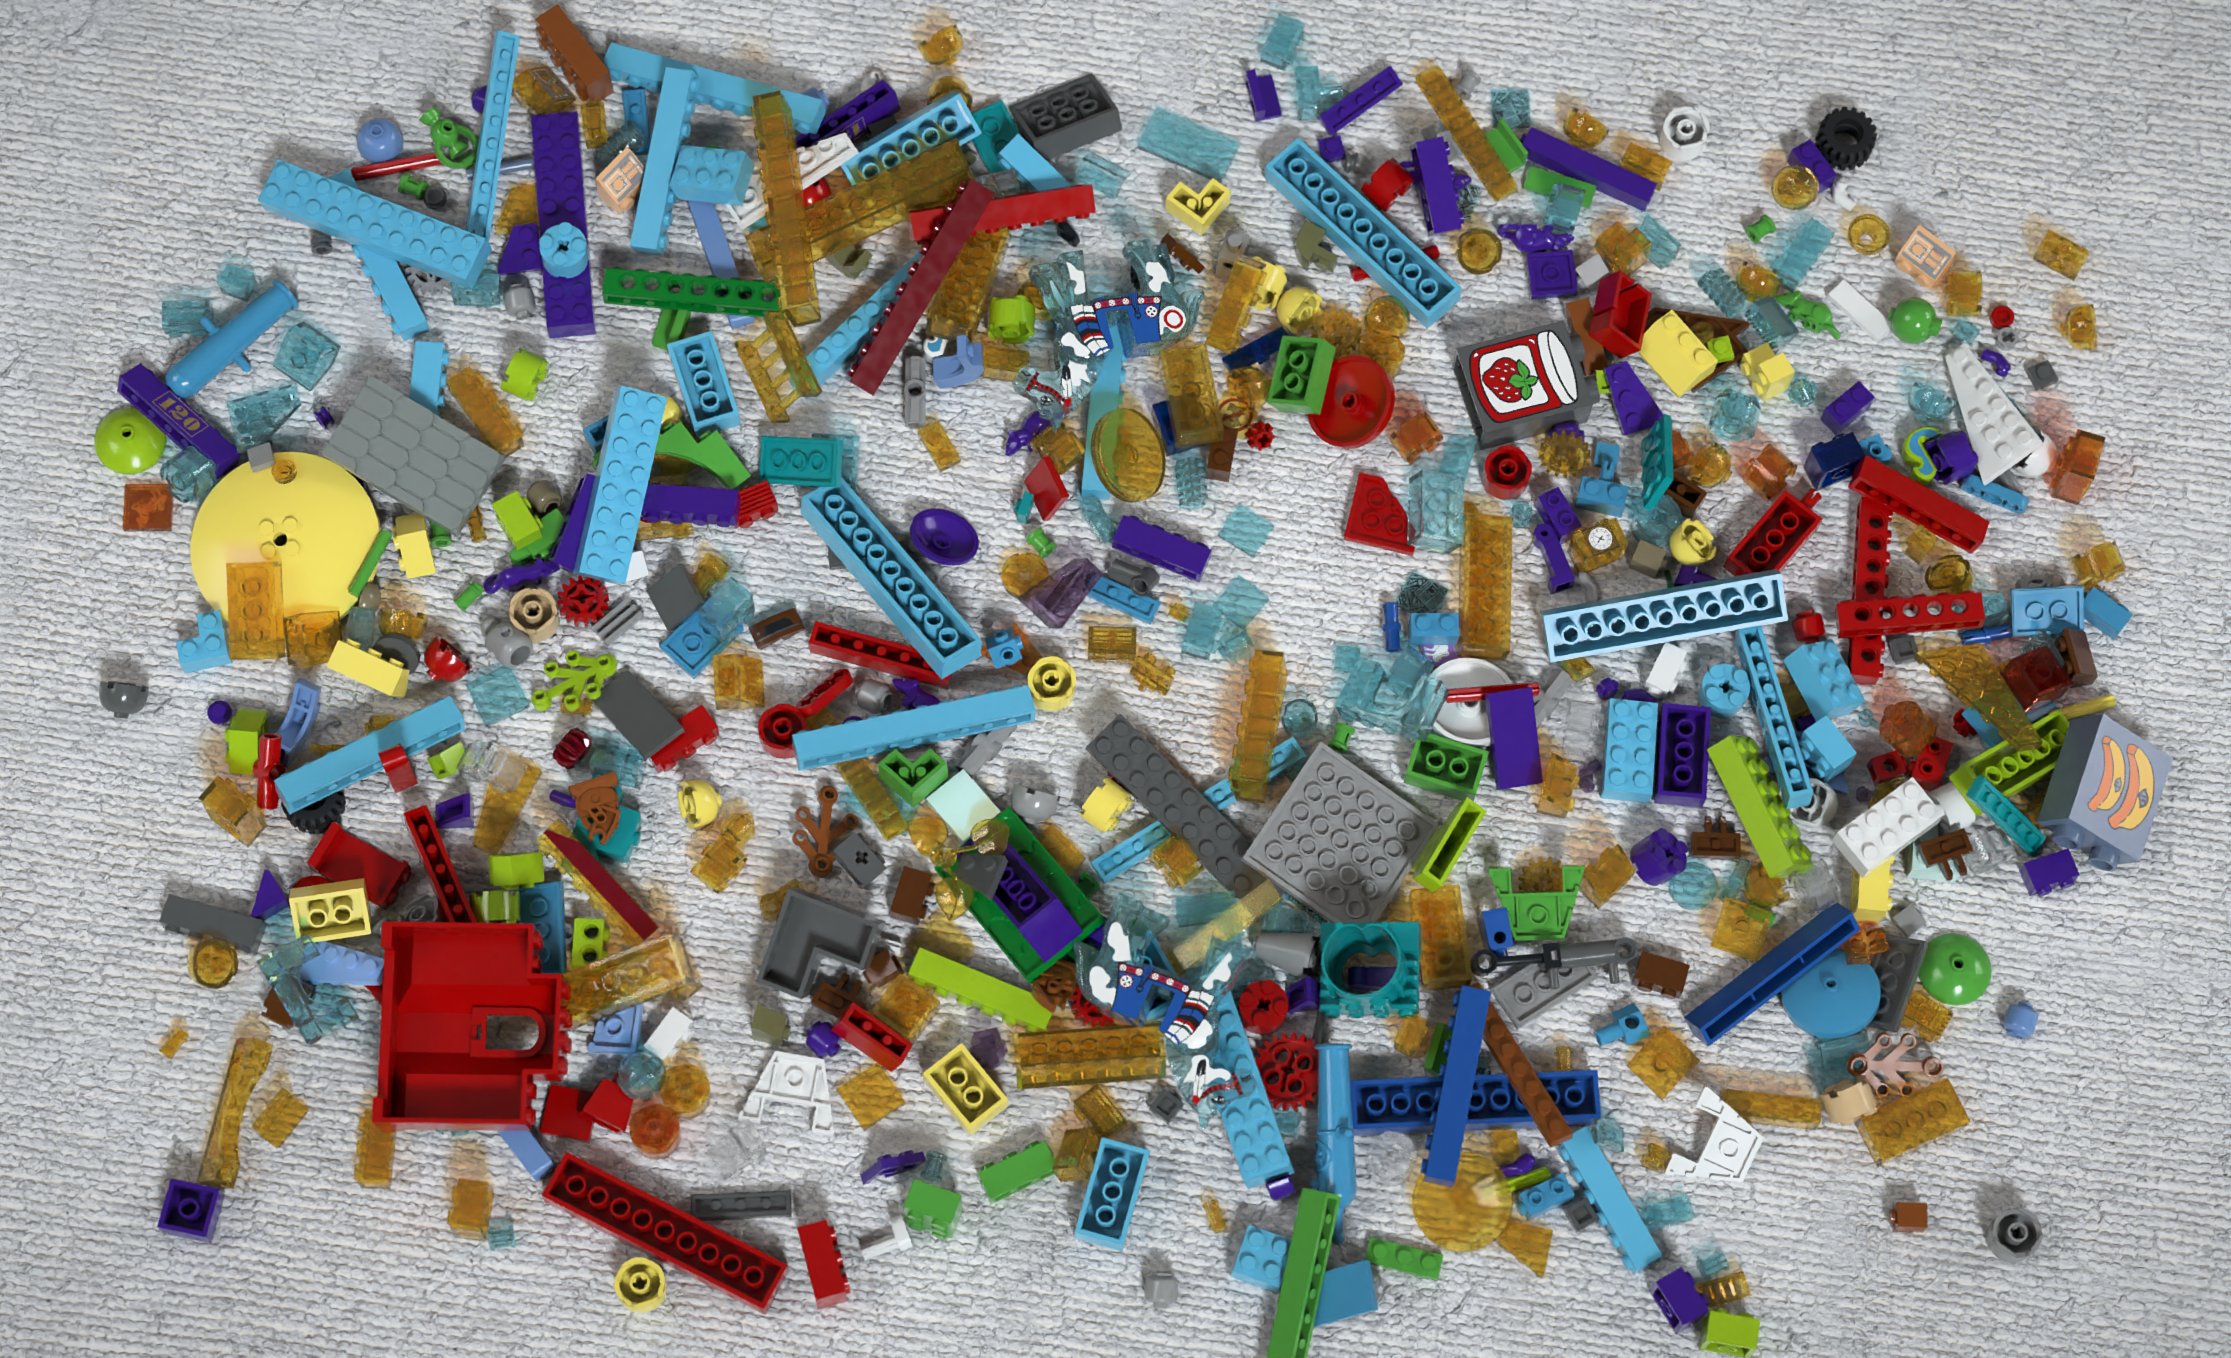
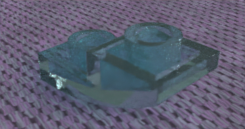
(1667, 1213)

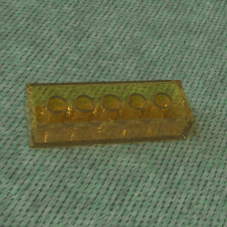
(968, 286)
(1485, 587)
(1259, 726)
(628, 979)
(1089, 1056)

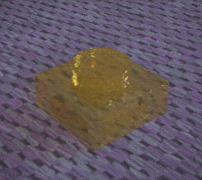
(1578, 668)

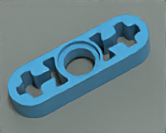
(1995, 494)

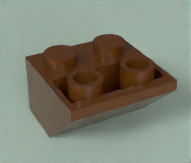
(2077, 657)

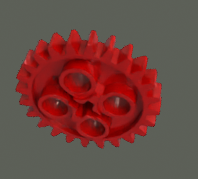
(1269, 1066)

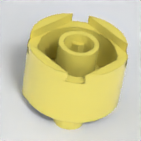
(1272, 287)
(1061, 674)
(1106, 805)
(627, 1288)

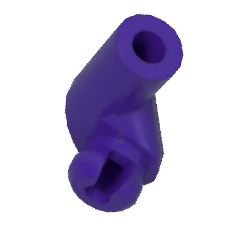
(1998, 359)
(562, 799)

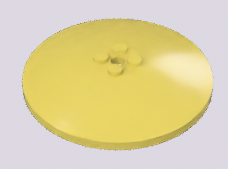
(326, 526)

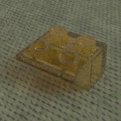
(738, 682)
(1606, 876)

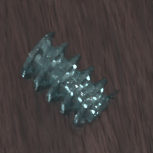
(630, 136)
(1723, 292)
(1189, 482)

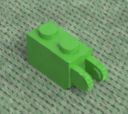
(542, 547)

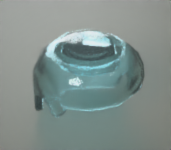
(1299, 718)

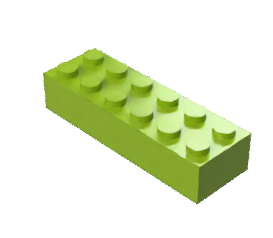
(2014, 770)
(1759, 805)

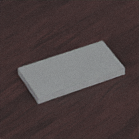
(1528, 991)

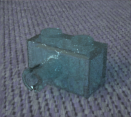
(1311, 91)

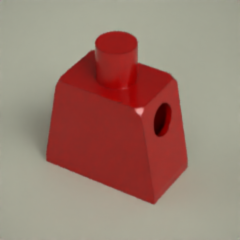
(608, 1106)

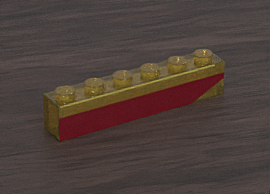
(598, 884)

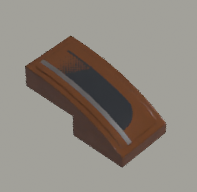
(776, 627)

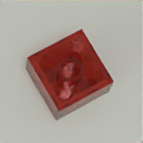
(2036, 678)

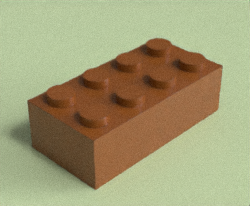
(573, 55)

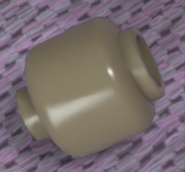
(543, 497)

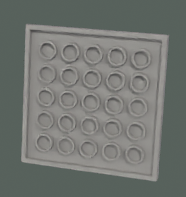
(1339, 840)

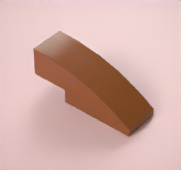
(1579, 318)

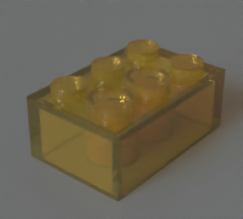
(233, 810)

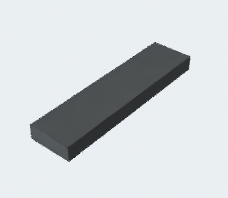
(741, 1205)

